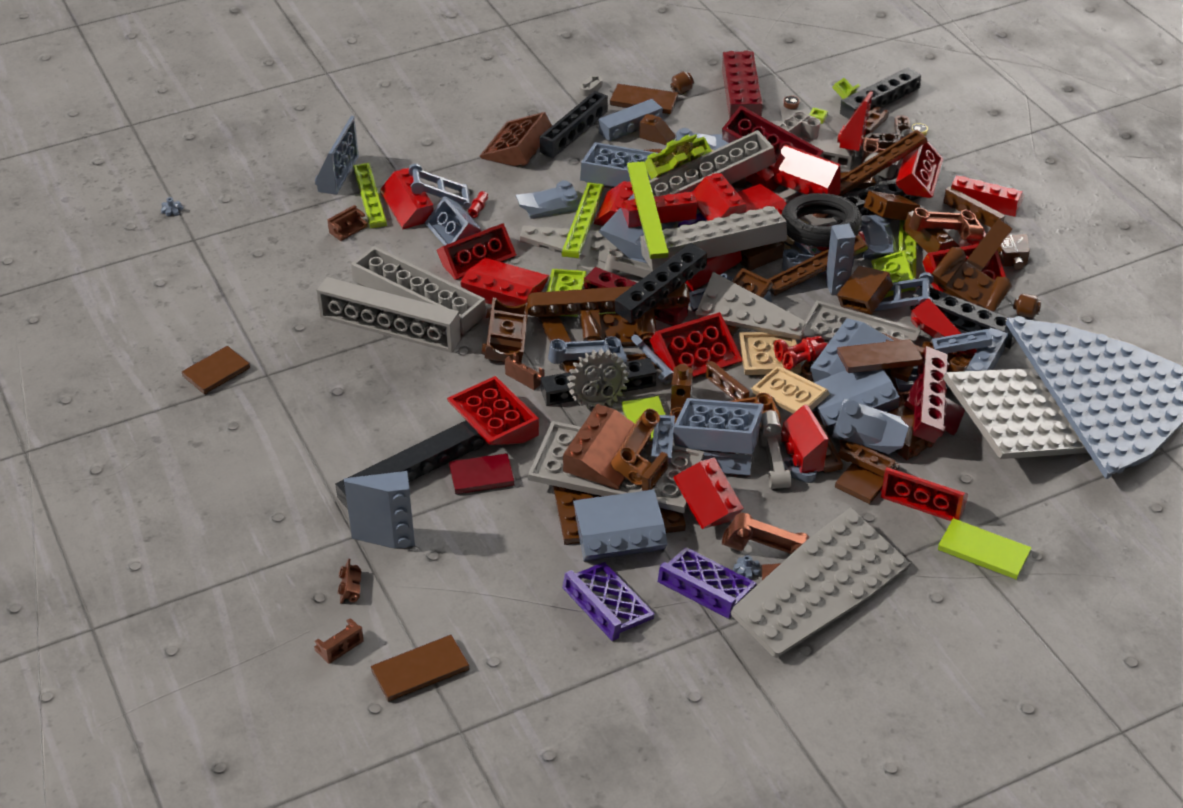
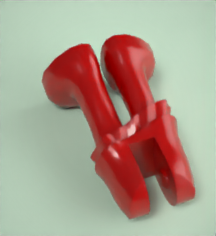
(811, 349)

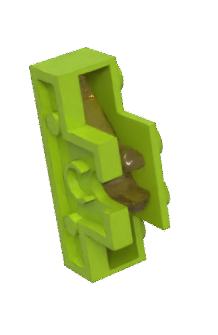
(676, 154)

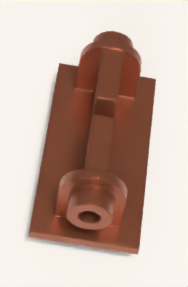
(347, 589)

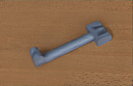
(667, 374)

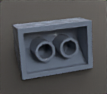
(451, 222)

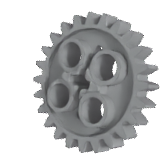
(598, 378)

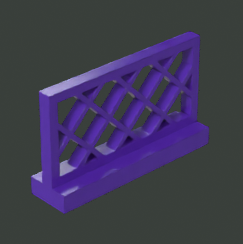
(701, 590)
(595, 606)

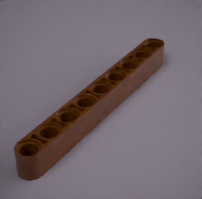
(602, 299)

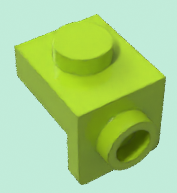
(844, 88)

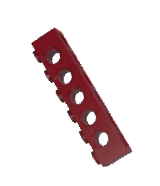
(603, 279)
(930, 396)

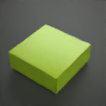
(819, 114)

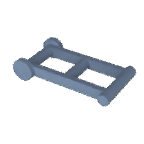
(418, 186)
(924, 280)

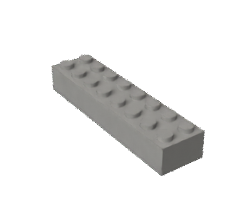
(733, 160)
(724, 234)
(396, 276)
(389, 314)

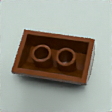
(930, 239)

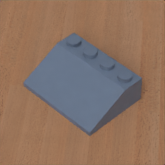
(339, 160)
(608, 164)
(626, 238)
(850, 333)
(866, 388)
(718, 426)
(380, 509)
(620, 525)

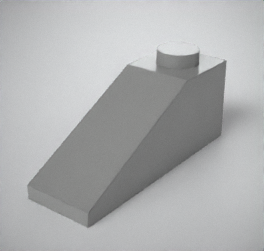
(842, 156)

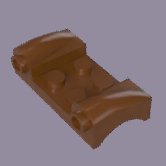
(969, 283)
(600, 326)
(505, 331)

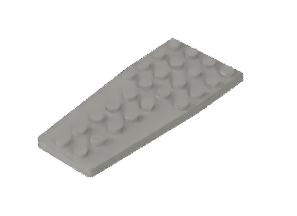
(819, 583)

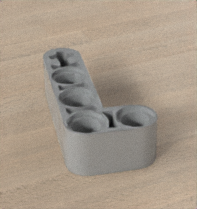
(802, 124)

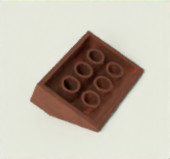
(517, 140)
(596, 445)

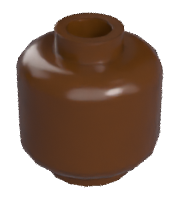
(682, 82)
(1027, 305)

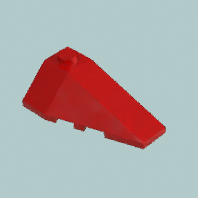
(934, 322)

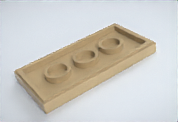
(790, 390)

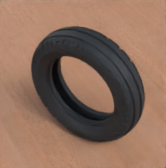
(819, 204)

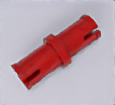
(477, 204)

